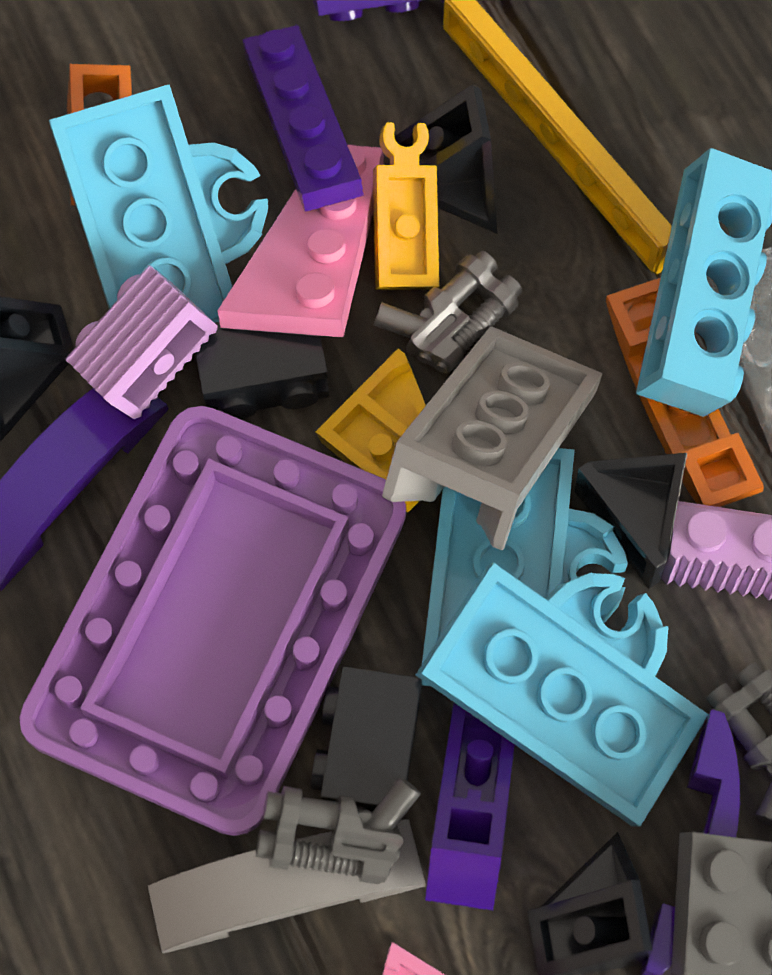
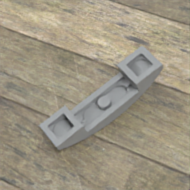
(247, 892)

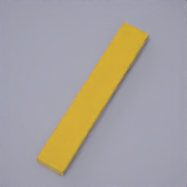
(559, 131)

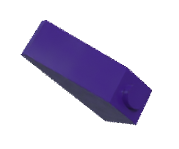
(470, 814)

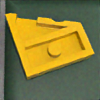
(375, 418)

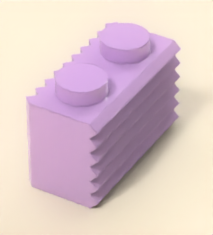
(140, 342)
(721, 550)

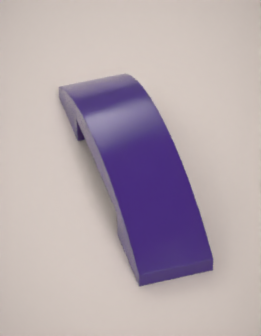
(59, 468)
(713, 773)

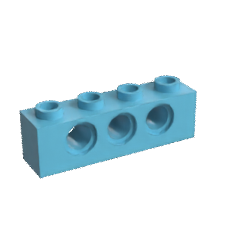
(673, 363)

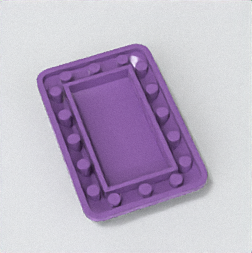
(214, 620)

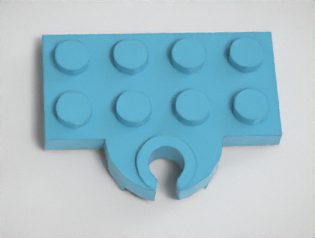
(155, 197)
(541, 551)
(569, 685)

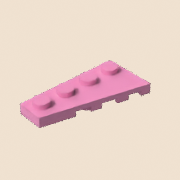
(306, 264)

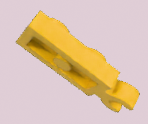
(405, 215)

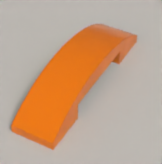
(716, 461)

